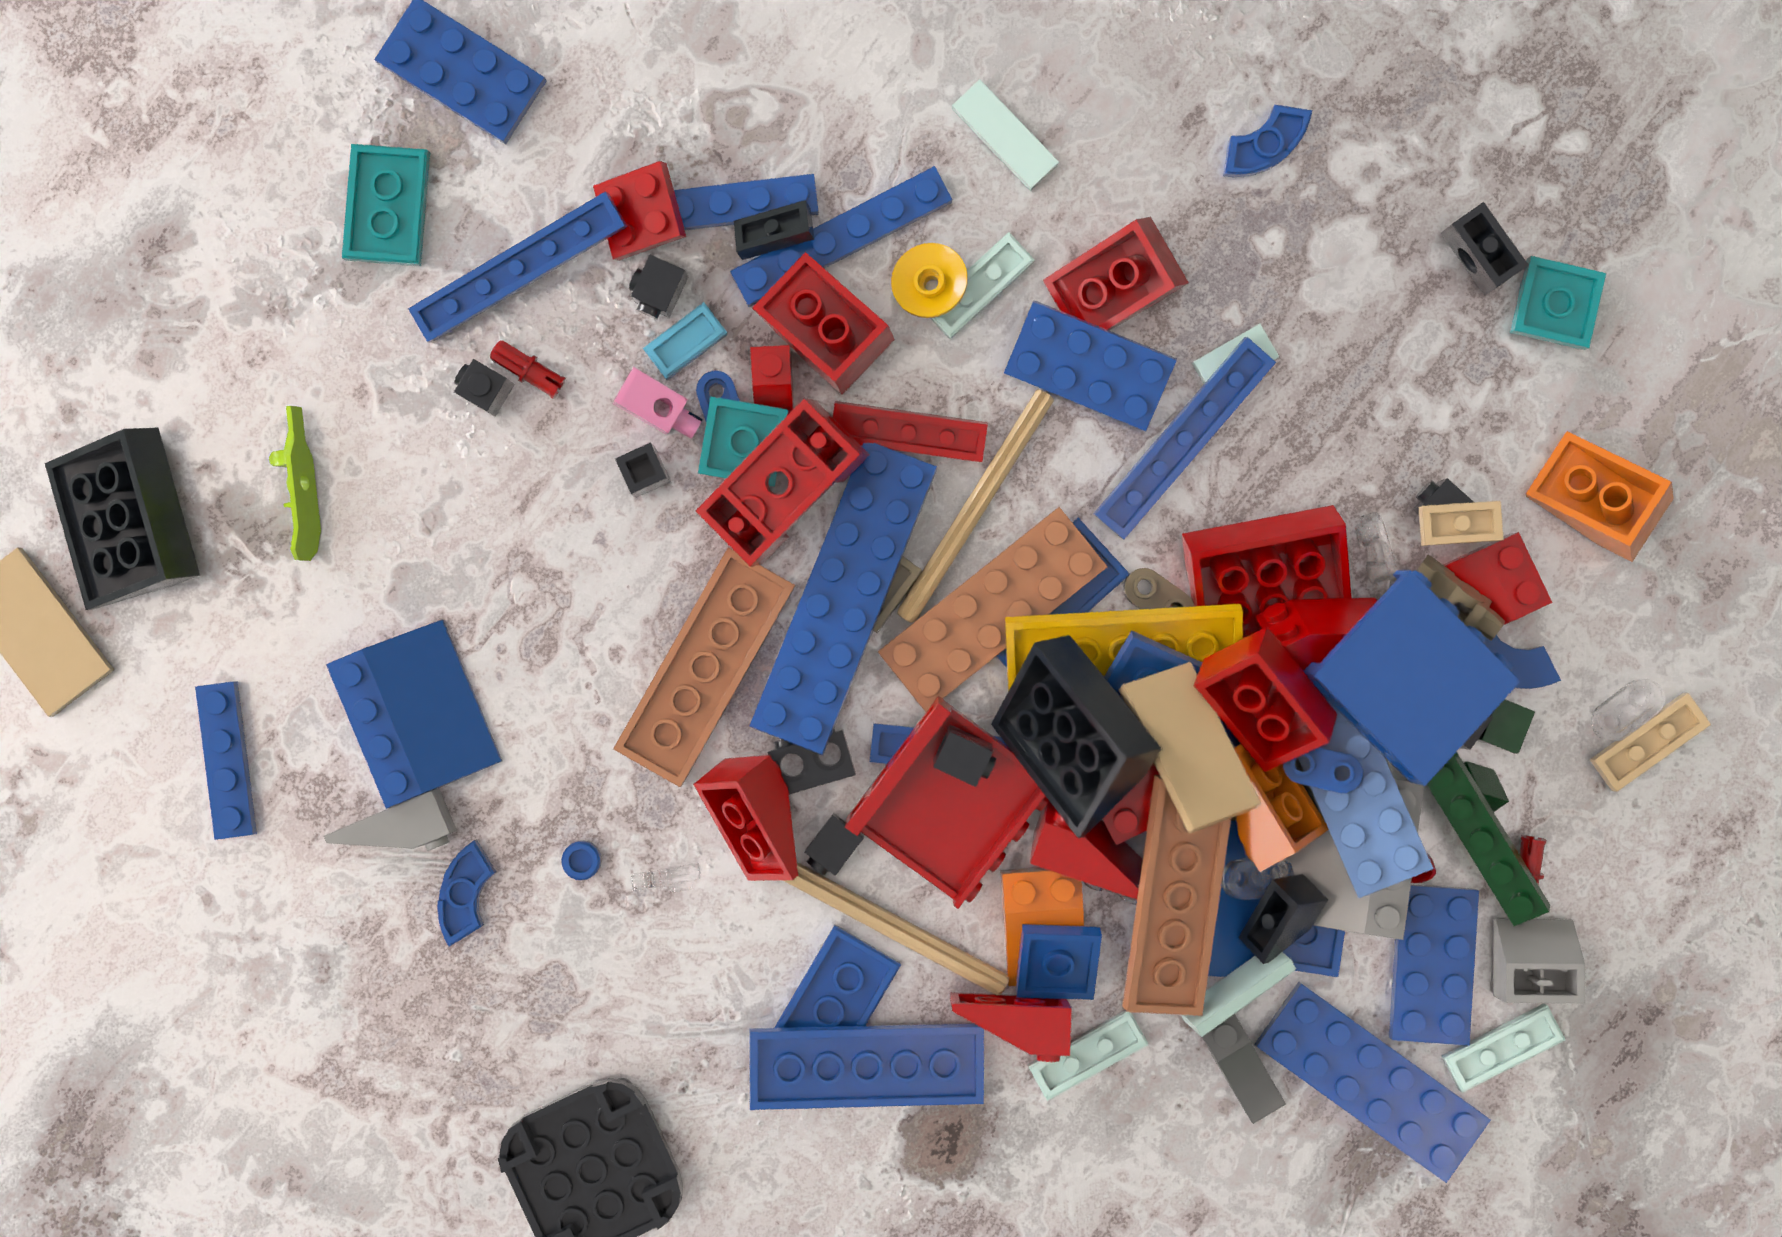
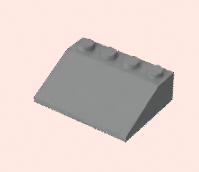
(1374, 914)

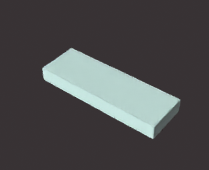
(1005, 135)
(985, 282)
(1238, 990)
(1503, 1048)
(1090, 1054)

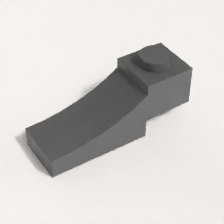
(1243, 1069)

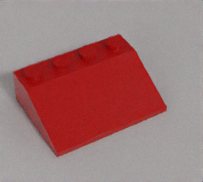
(1269, 562)

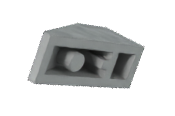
(407, 825)

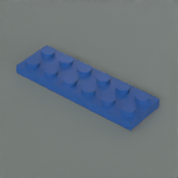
(866, 1066)
(1372, 1082)

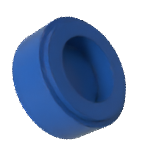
(581, 860)

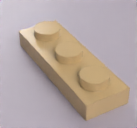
(1651, 742)

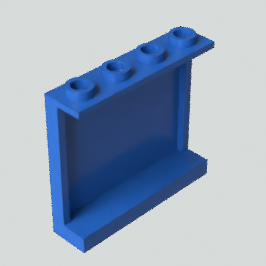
(1414, 678)

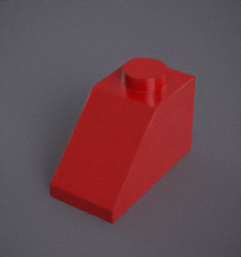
(772, 376)

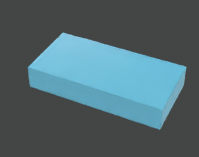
(685, 341)

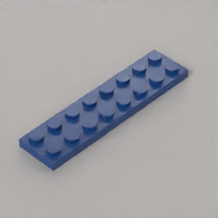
(843, 598)

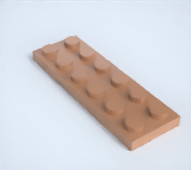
(970, 622)
(704, 667)
(1174, 912)

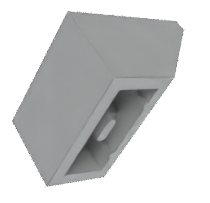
(1538, 962)

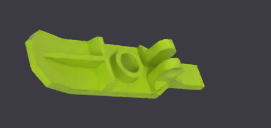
(301, 486)

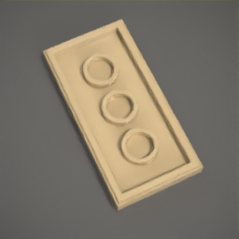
(44, 638)
(1196, 751)

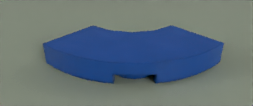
(1268, 145)
(1530, 666)
(461, 892)

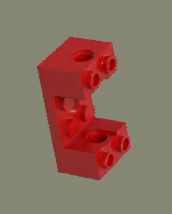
(813, 456)

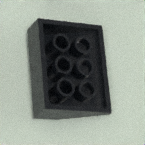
(121, 517)
(1074, 733)

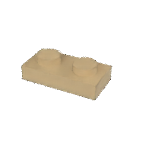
(1461, 523)

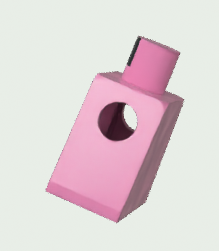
(638, 399)

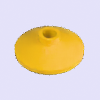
(920, 266)

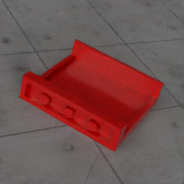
(940, 822)

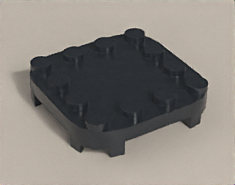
(592, 1164)

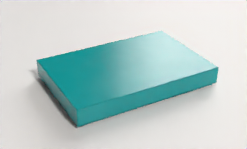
(386, 205)

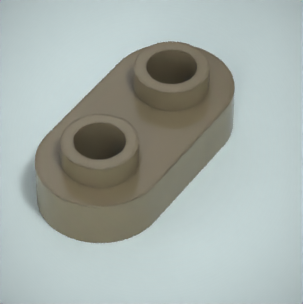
(1161, 594)

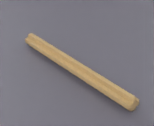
(975, 506)
(900, 930)

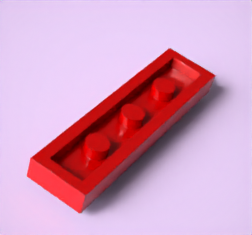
(913, 431)

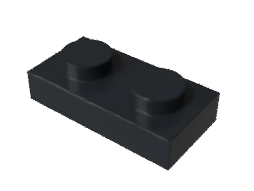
(773, 230)

